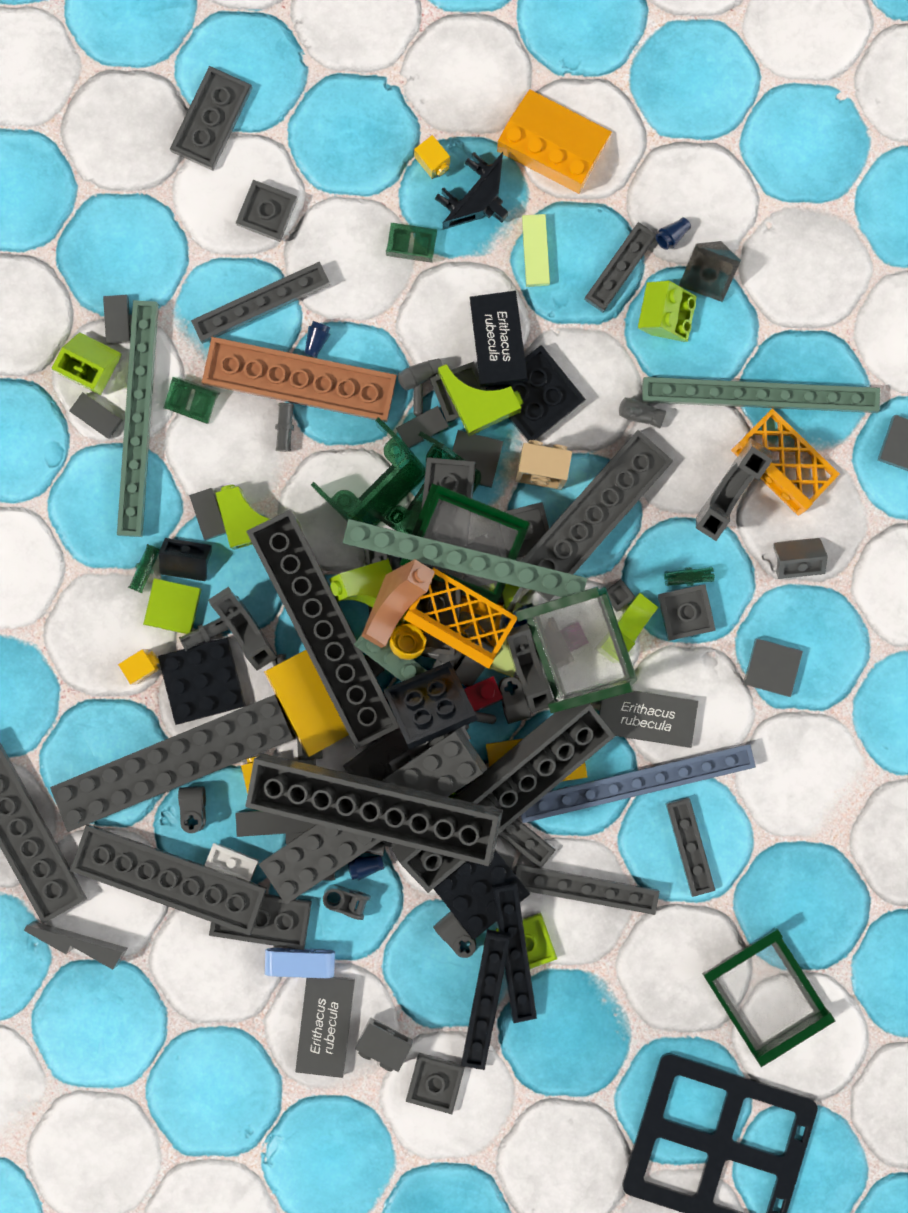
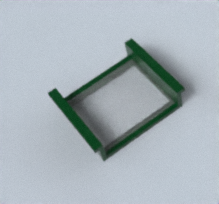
(471, 525)
(580, 648)
(768, 997)

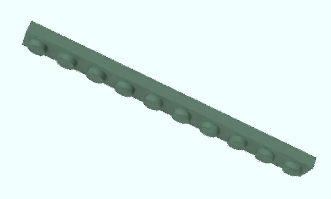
(761, 395)
(137, 418)
(462, 559)

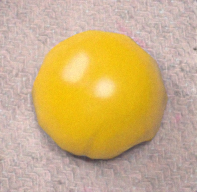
(407, 641)

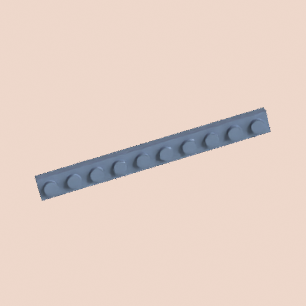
(641, 782)

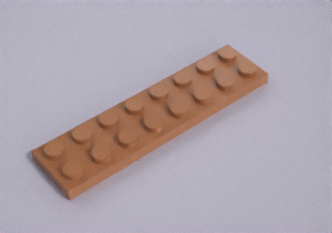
(299, 379)

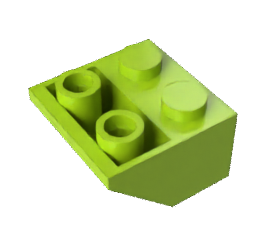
(667, 311)
(87, 362)

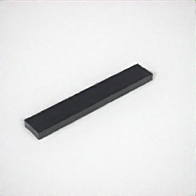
(517, 964)
(485, 999)

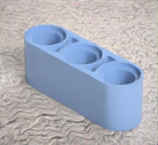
(299, 963)

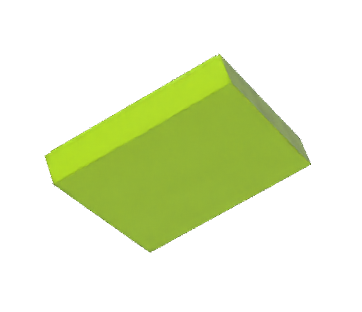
(172, 606)
(537, 941)

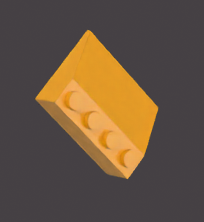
(553, 141)

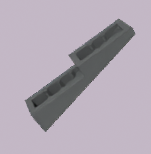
(64, 941)

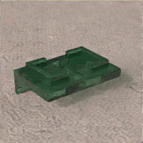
(423, 243)
(202, 402)

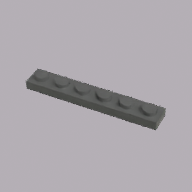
(260, 302)
(588, 889)

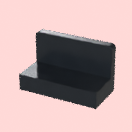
(184, 559)

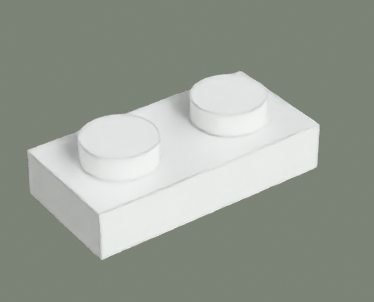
(231, 862)

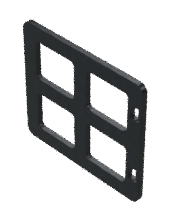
(719, 1143)

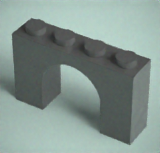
(748, 465)

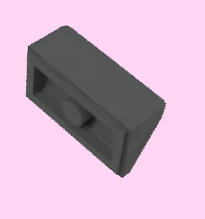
(468, 669)

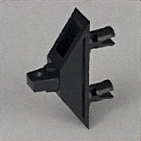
(480, 200)

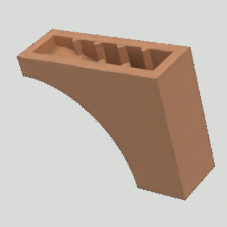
(395, 596)

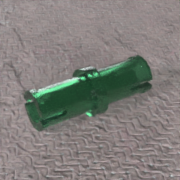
(144, 568)
(689, 576)

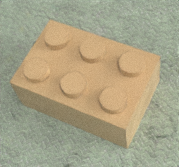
(543, 465)

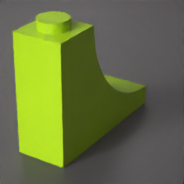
(478, 407)
(237, 516)
(362, 584)
(635, 618)

